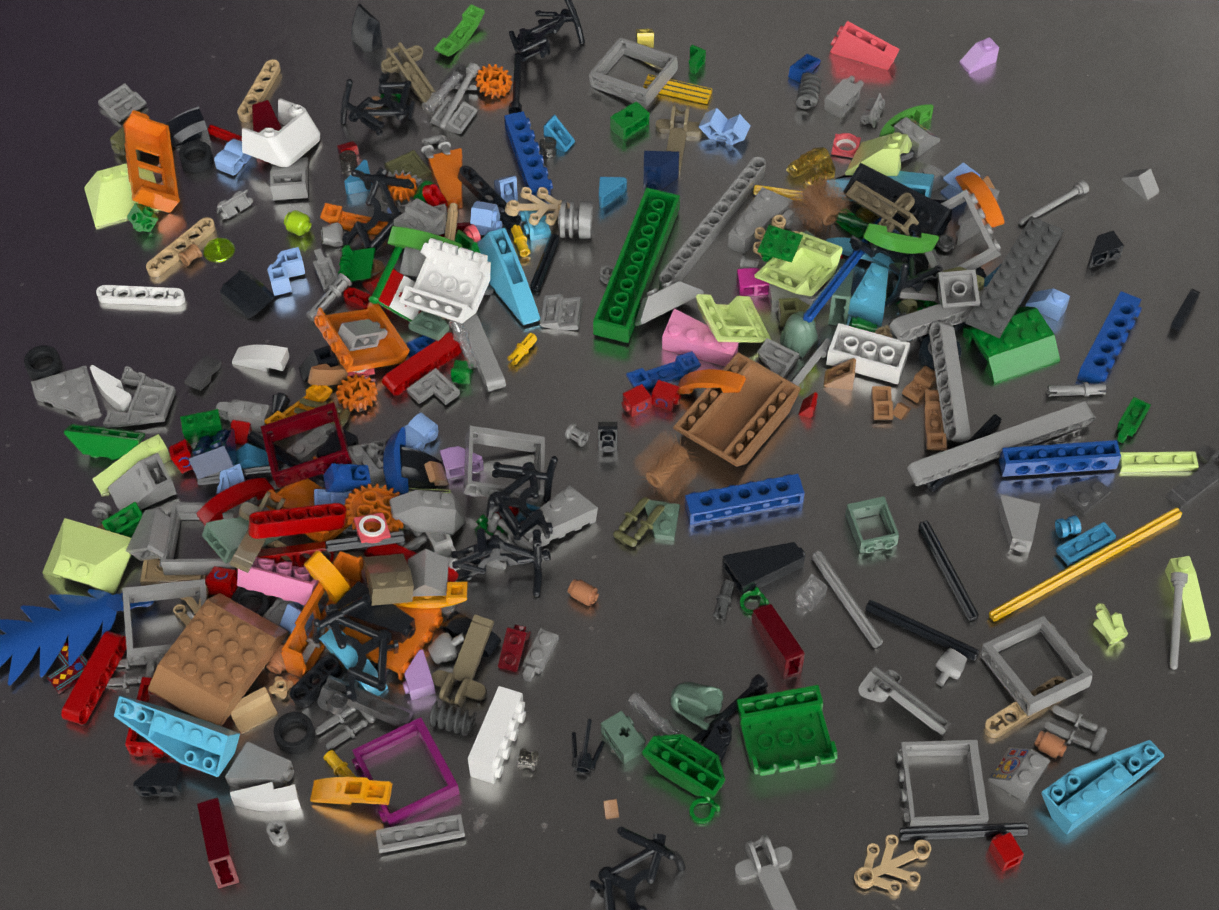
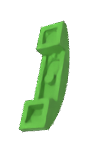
(462, 33)
(919, 113)
(413, 238)
(899, 243)

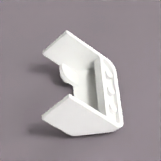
(288, 143)

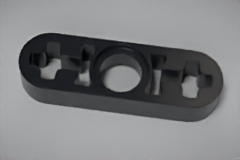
(1185, 309)

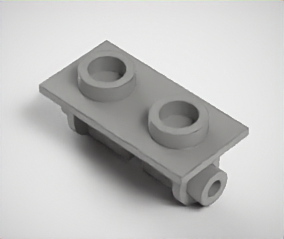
(873, 110)
(239, 200)

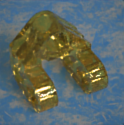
(816, 159)

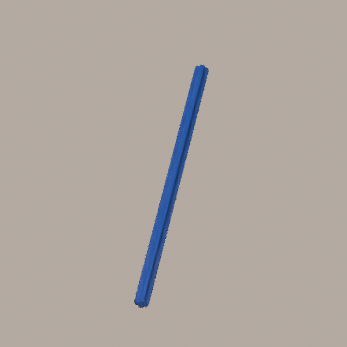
(834, 283)

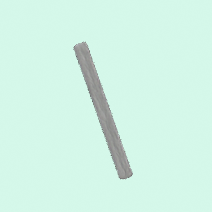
(847, 599)

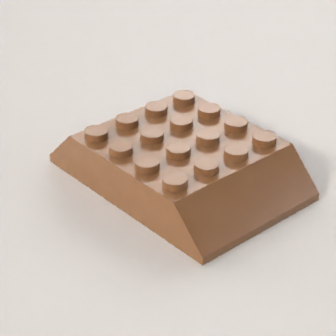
(742, 421)
(216, 659)

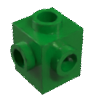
(142, 218)

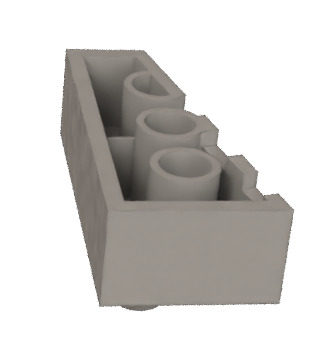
(758, 214)
(566, 512)

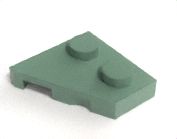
(429, 325)
(666, 523)

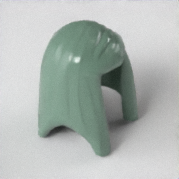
(799, 334)
(696, 702)

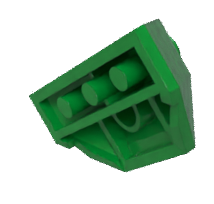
(103, 442)
(686, 764)

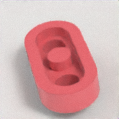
(472, 232)

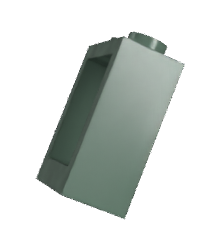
(869, 508)

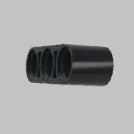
(458, 624)
(311, 690)

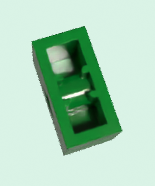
(629, 120)
(200, 425)

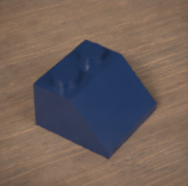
(660, 169)

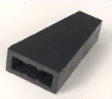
(762, 565)
(379, 616)

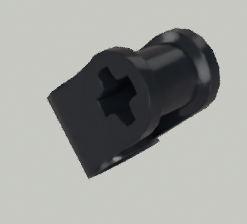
(717, 741)

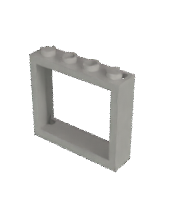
(626, 90)
(979, 215)
(507, 440)
(173, 566)
(153, 593)
(1029, 703)
(943, 748)

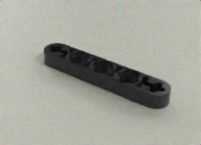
(469, 176)

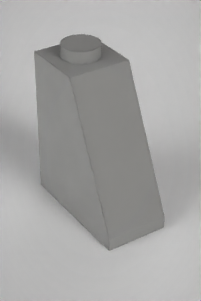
(1018, 521)
(150, 535)
(257, 767)

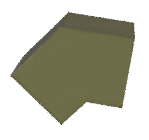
(908, 306)

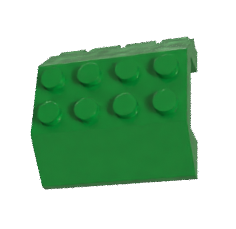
(1022, 348)
(785, 731)

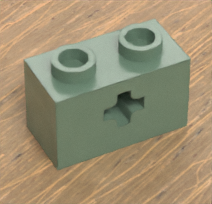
(623, 737)

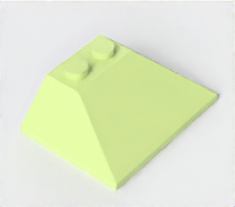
(881, 154)
(111, 193)
(810, 269)
(734, 321)
(88, 556)

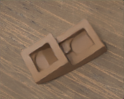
(327, 375)
(923, 380)
(882, 403)
(436, 473)

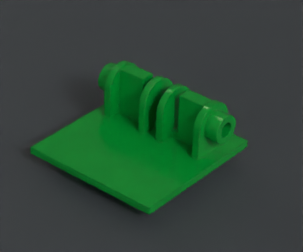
(779, 244)
(356, 263)

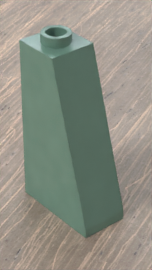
(841, 299)
(227, 535)

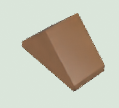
(841, 375)

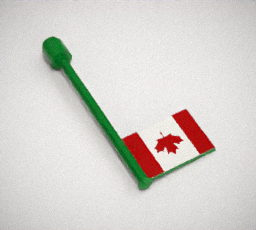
(393, 283)

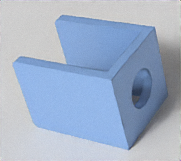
(953, 187)

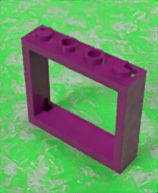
(392, 739)

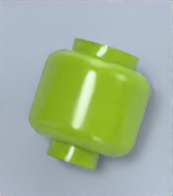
(297, 222)

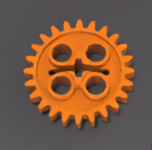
(369, 502)

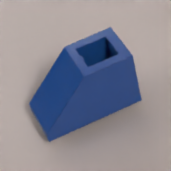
(346, 477)

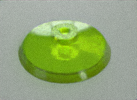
(218, 250)

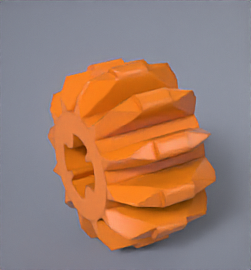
(401, 193)

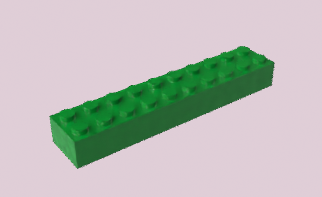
(636, 265)

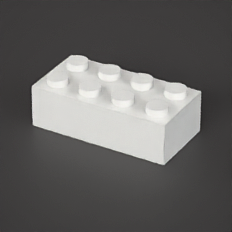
(874, 353)
(496, 735)

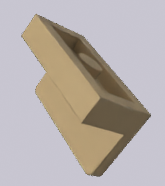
(253, 710)

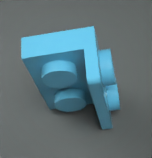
(538, 231)

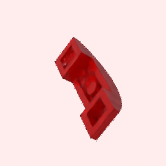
(233, 497)

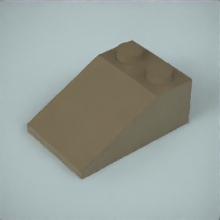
(388, 579)

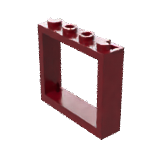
(298, 424)

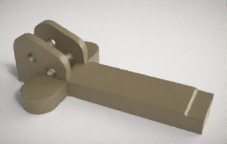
(408, 69)
(678, 136)
(884, 208)
(250, 547)
(466, 665)

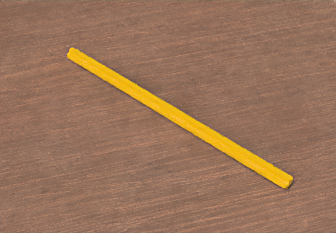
(1084, 564)

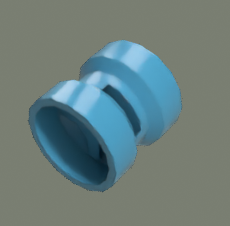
(1068, 526)

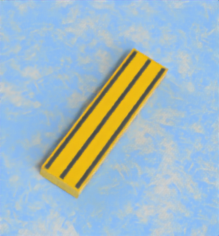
(683, 90)

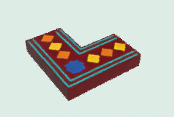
(67, 675)

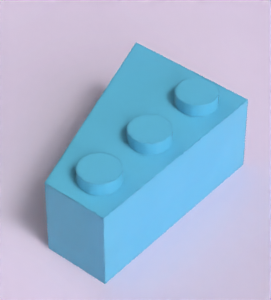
(870, 295)

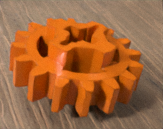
(493, 81)
(356, 393)

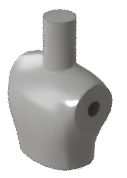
(332, 235)
(444, 647)
(951, 665)

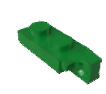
(1132, 418)

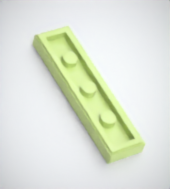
(1158, 461)

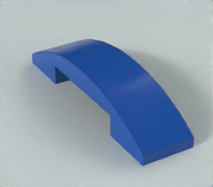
(668, 373)
(392, 463)

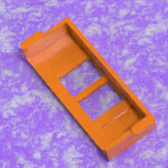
(154, 139)
(350, 568)

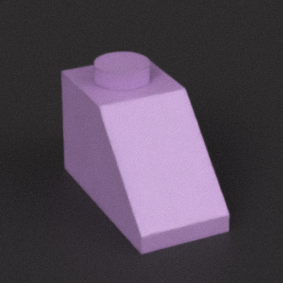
(980, 55)
(454, 461)
(418, 678)

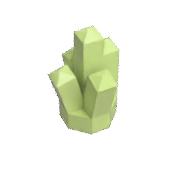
(1110, 625)

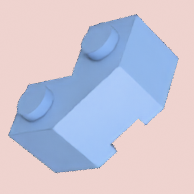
(716, 126)
(485, 217)
(288, 265)

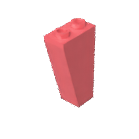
(863, 47)

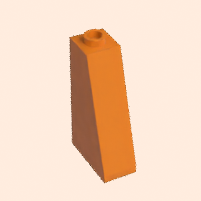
(445, 172)

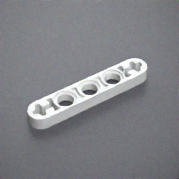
(113, 291)

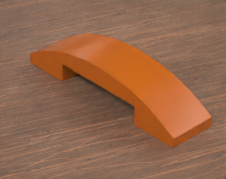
(987, 201)
(335, 214)
(711, 378)

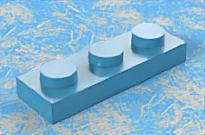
(1086, 543)

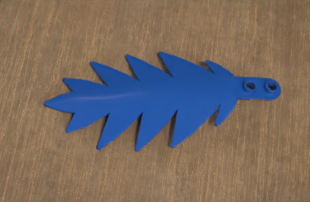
(77, 619)

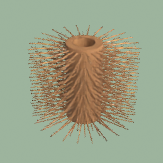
(820, 204)
(667, 465)

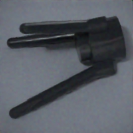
(583, 762)

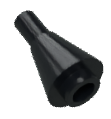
(279, 402)

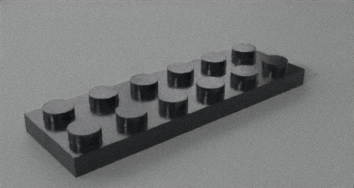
(926, 211)

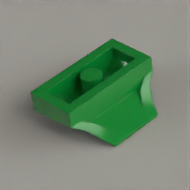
(124, 521)

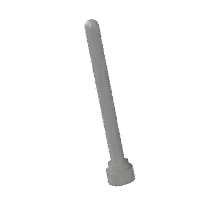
(471, 72)
(1079, 188)
(1179, 580)

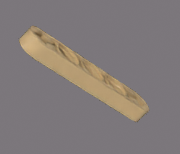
(259, 84)
(184, 239)
(1017, 711)

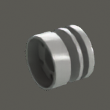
(576, 219)

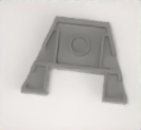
(148, 405)

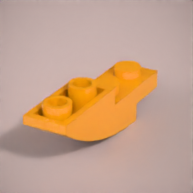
(351, 790)

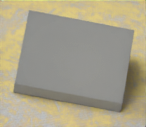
(958, 289)
(429, 573)

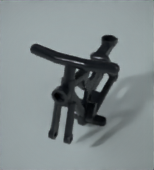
(546, 26)
(366, 115)
(382, 180)
(905, 280)
(500, 501)
(492, 546)
(379, 639)
(610, 877)

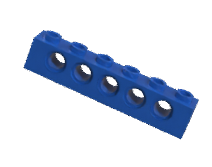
(527, 152)
(1109, 339)
(1059, 458)
(754, 501)

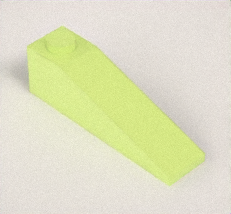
(141, 451)
(1192, 603)

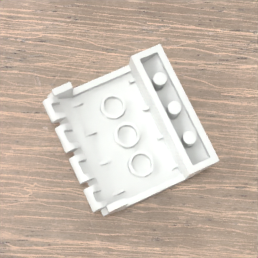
(449, 281)

